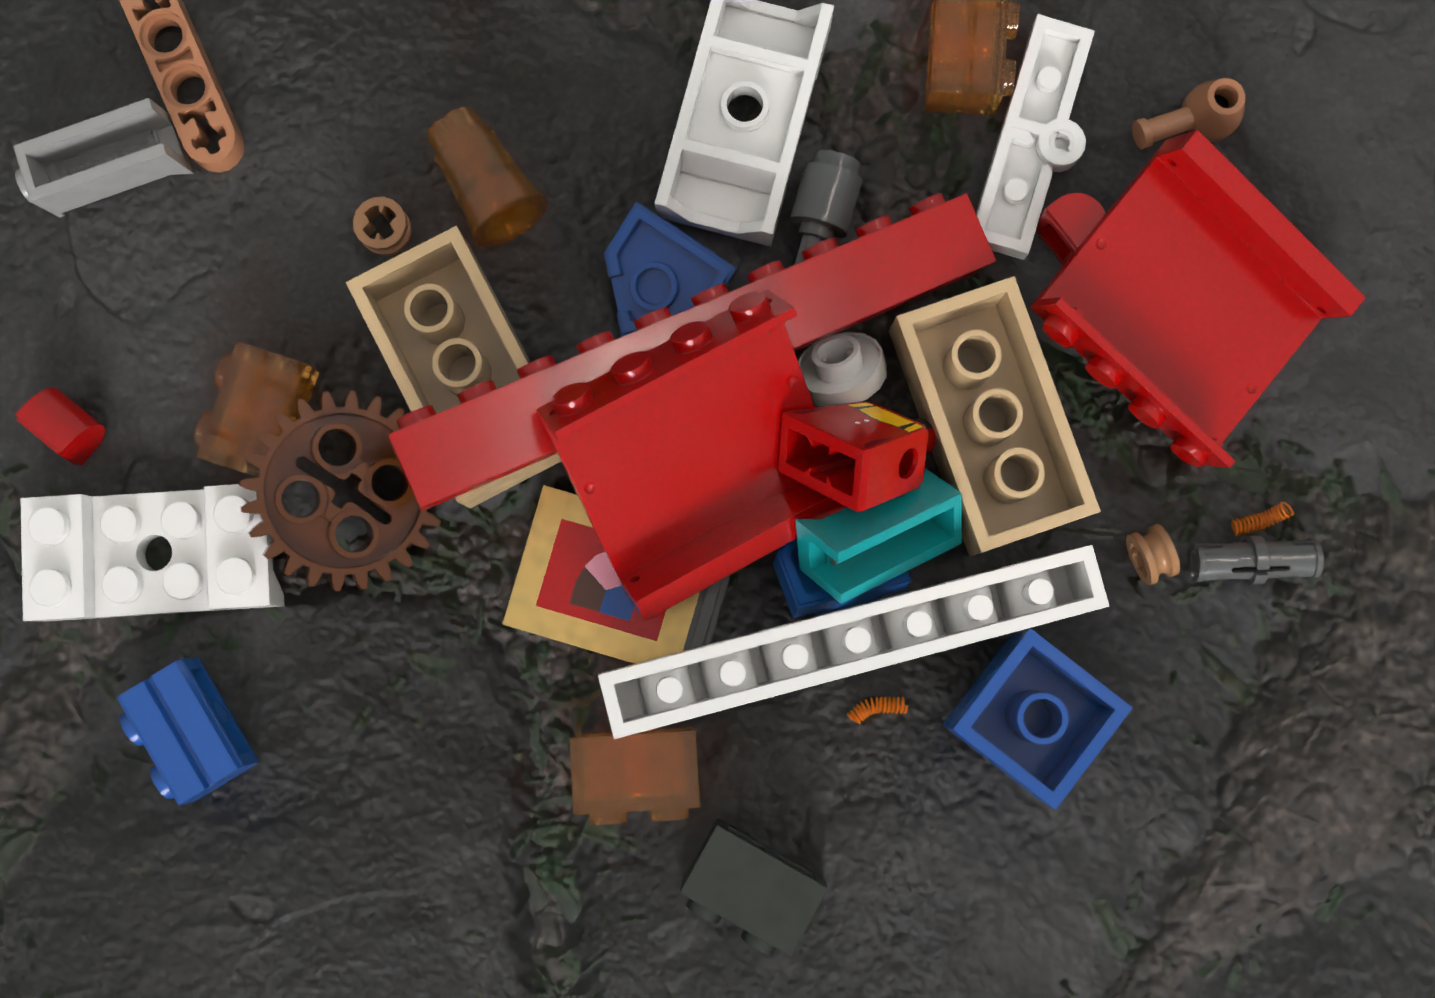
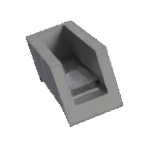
(100, 157)

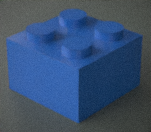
(1037, 716)

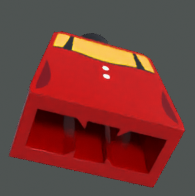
(855, 452)

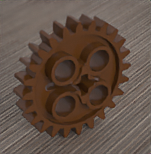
(312, 537)

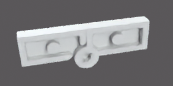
(1034, 135)

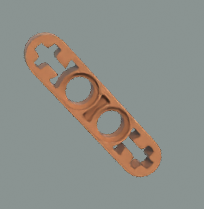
(172, 69)

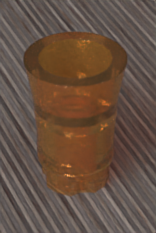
(484, 178)

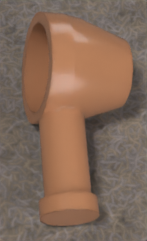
(1197, 113)

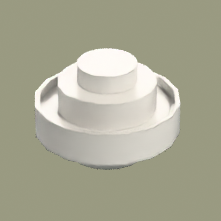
(843, 368)

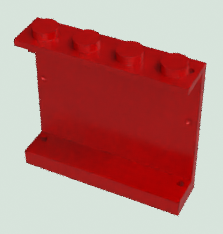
(1192, 297)
(685, 452)

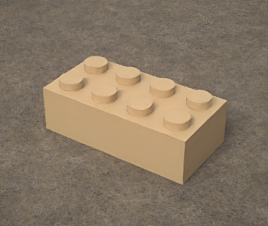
(442, 332)
(993, 415)

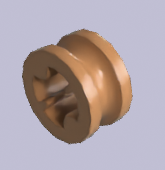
(365, 228)
(1153, 554)

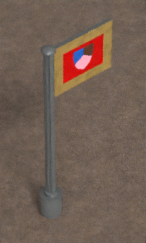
(565, 577)

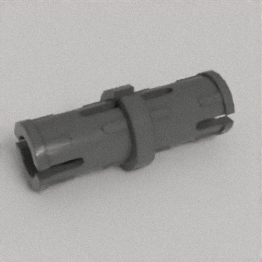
(1255, 560)

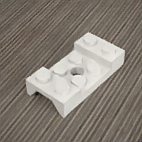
(731, 171)
(90, 562)

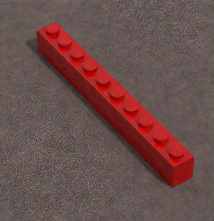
(830, 291)

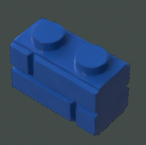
(185, 731)

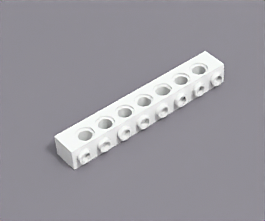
(851, 641)

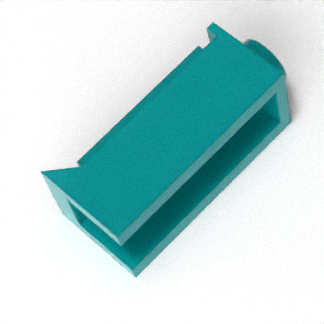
(868, 547)

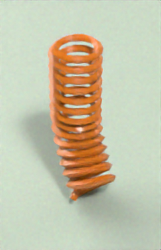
(1273, 513)
(877, 708)

